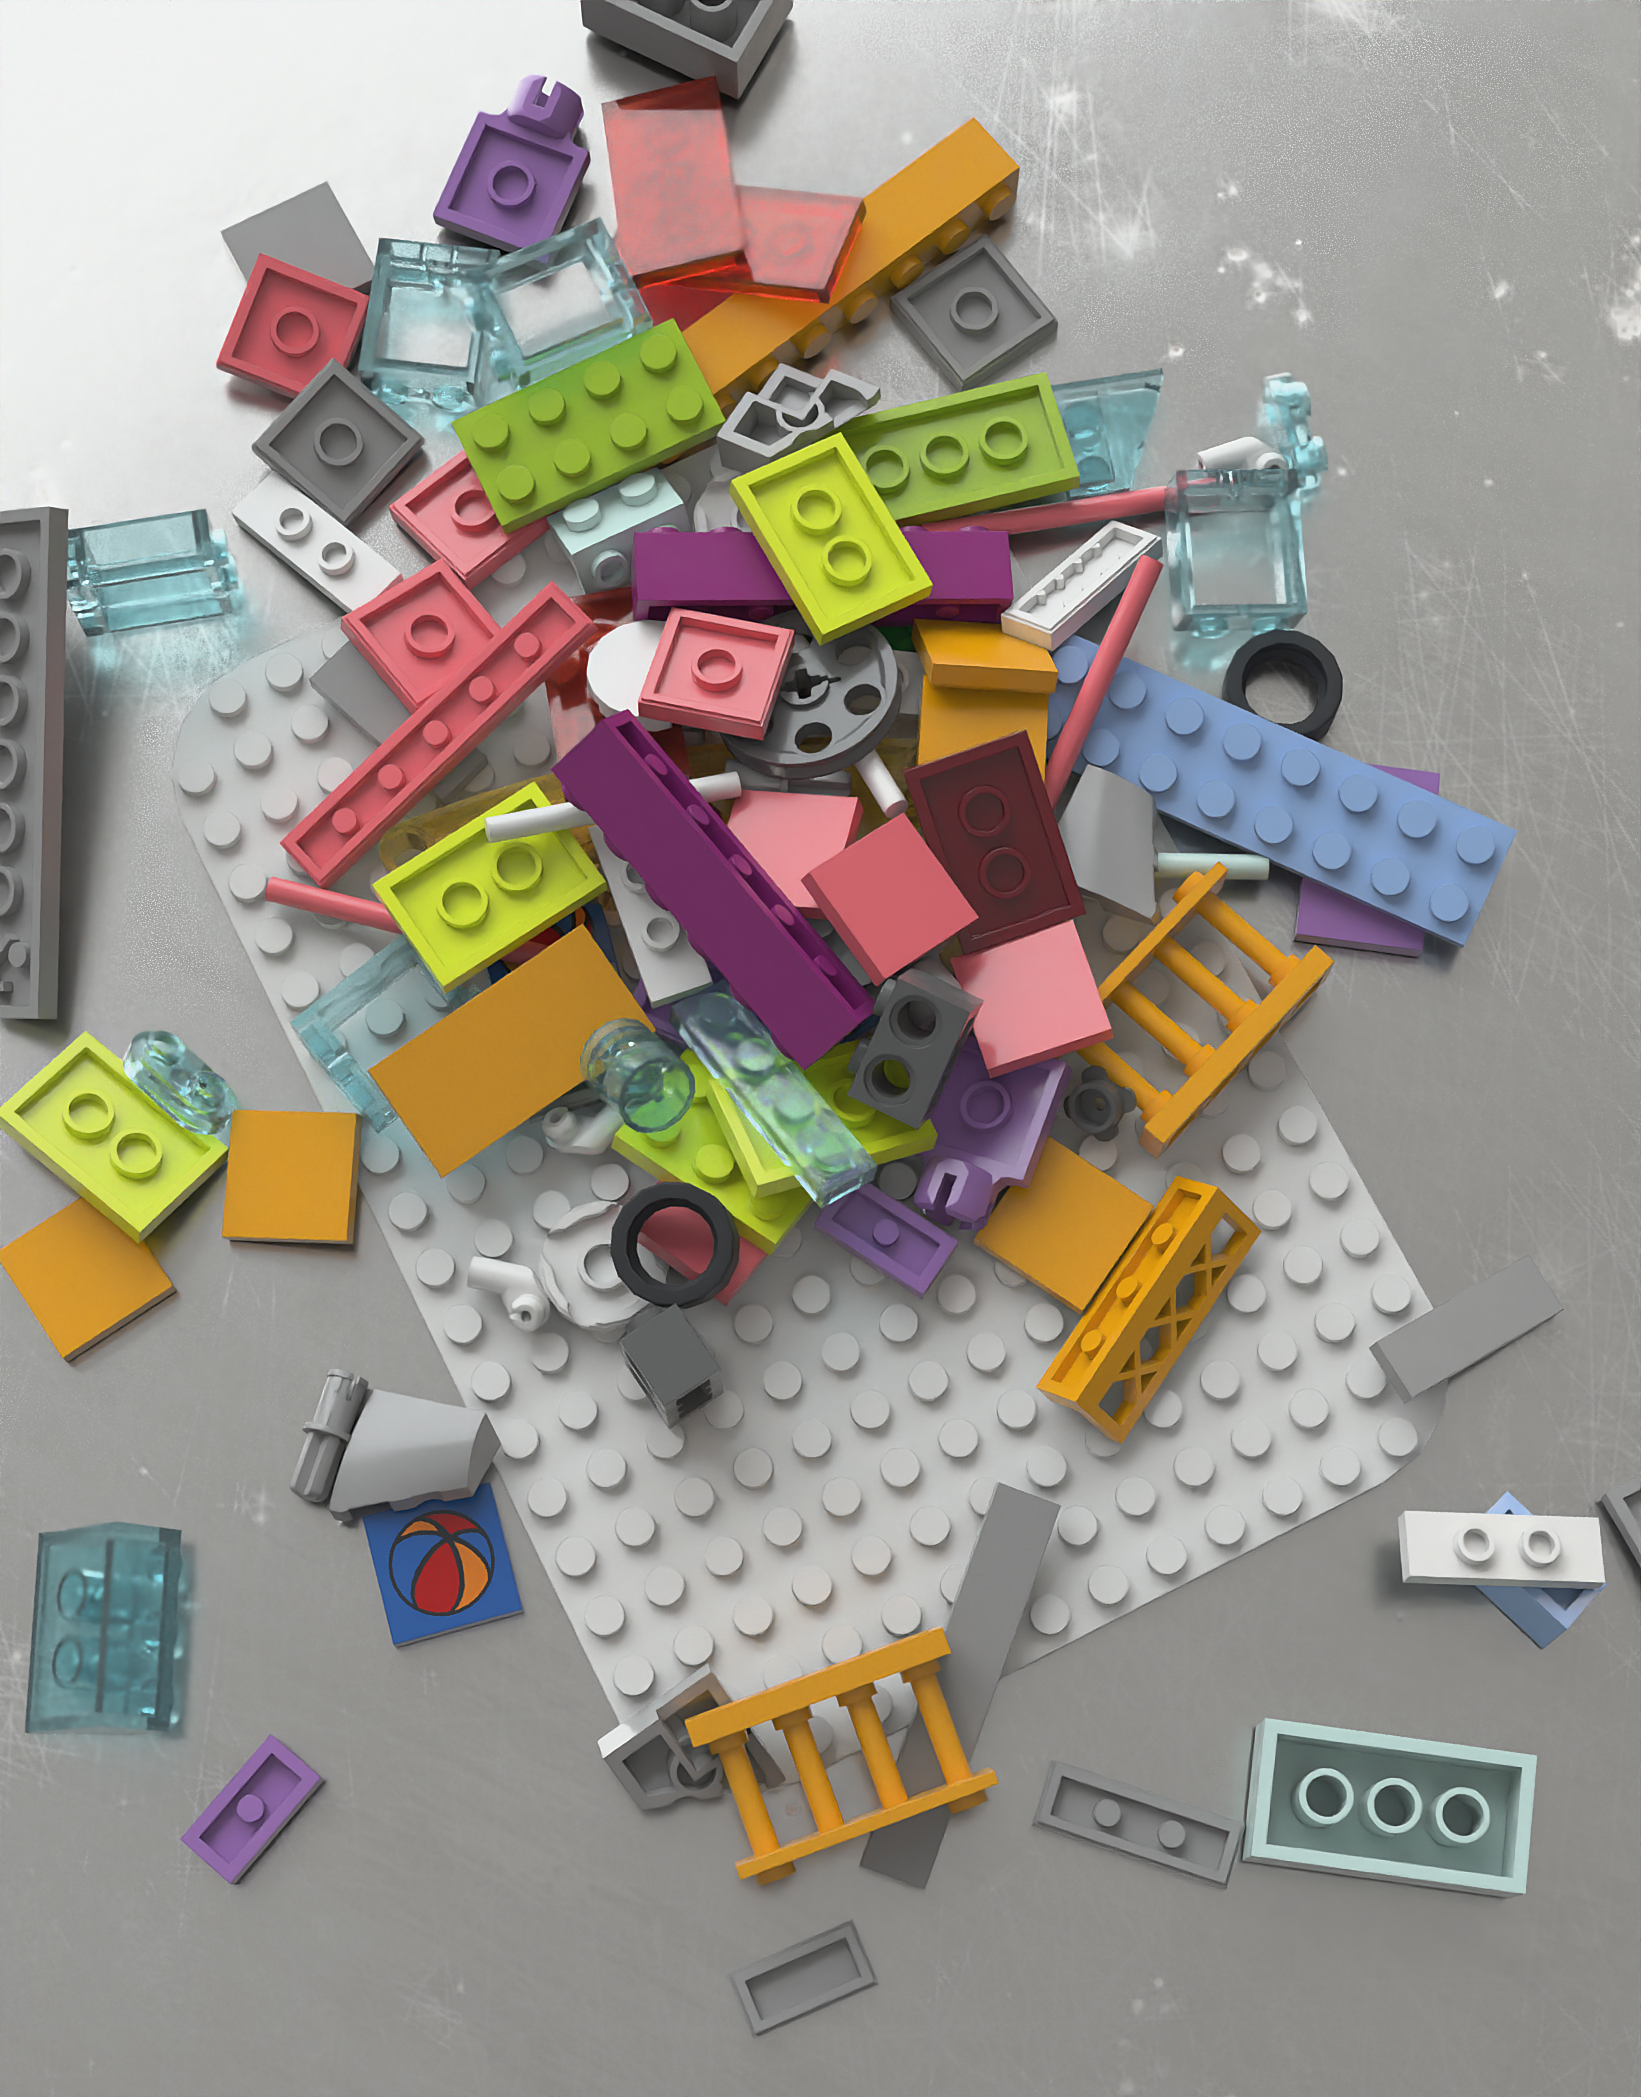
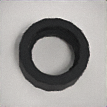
(1301, 651)
(625, 1239)

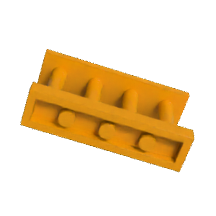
(1248, 1022)
(790, 1710)

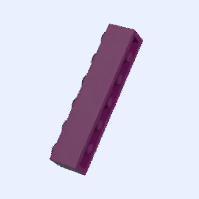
(732, 578)
(713, 888)

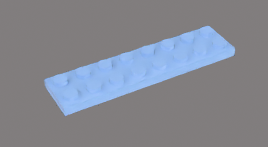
(1286, 796)

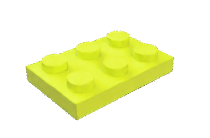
(830, 538)
(480, 900)
(877, 1132)
(109, 1138)
(700, 1155)

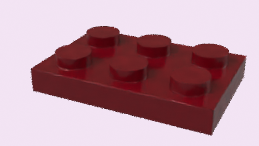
(996, 838)

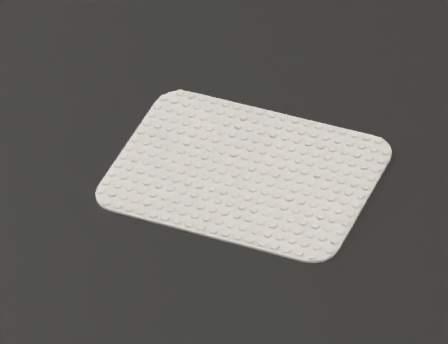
(854, 1419)

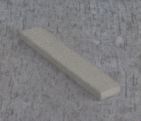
(980, 1639)

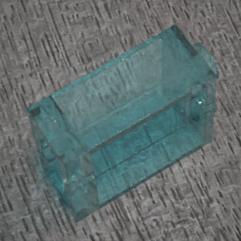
(585, 244)
(425, 269)
(1236, 491)
(149, 572)
(345, 1000)

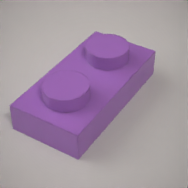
(888, 1237)
(251, 1809)

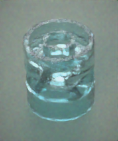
(637, 1075)

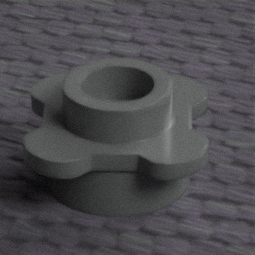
(1085, 1114)

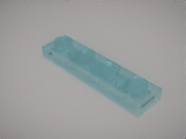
(773, 1094)

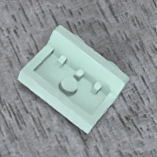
(600, 529)

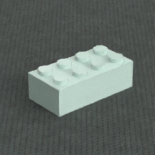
(1390, 1808)

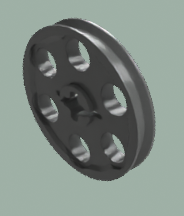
(826, 711)

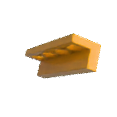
(1142, 1297)

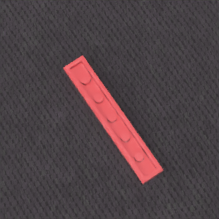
(438, 735)

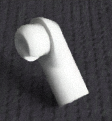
(1242, 454)
(580, 1133)
(517, 1287)

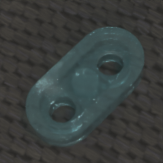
(1286, 412)
(179, 1082)

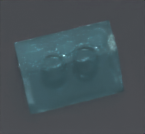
(104, 1630)

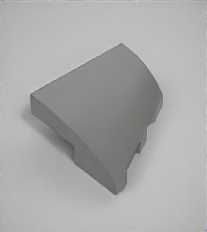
(790, 415)
(1111, 844)
(411, 1454)
(656, 1756)

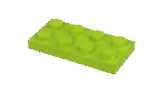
(589, 426)
(965, 451)

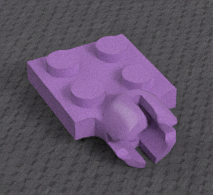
(517, 169)
(987, 1136)

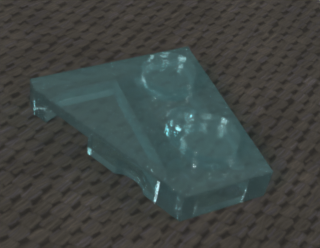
(1107, 428)

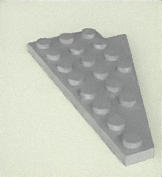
(31, 755)

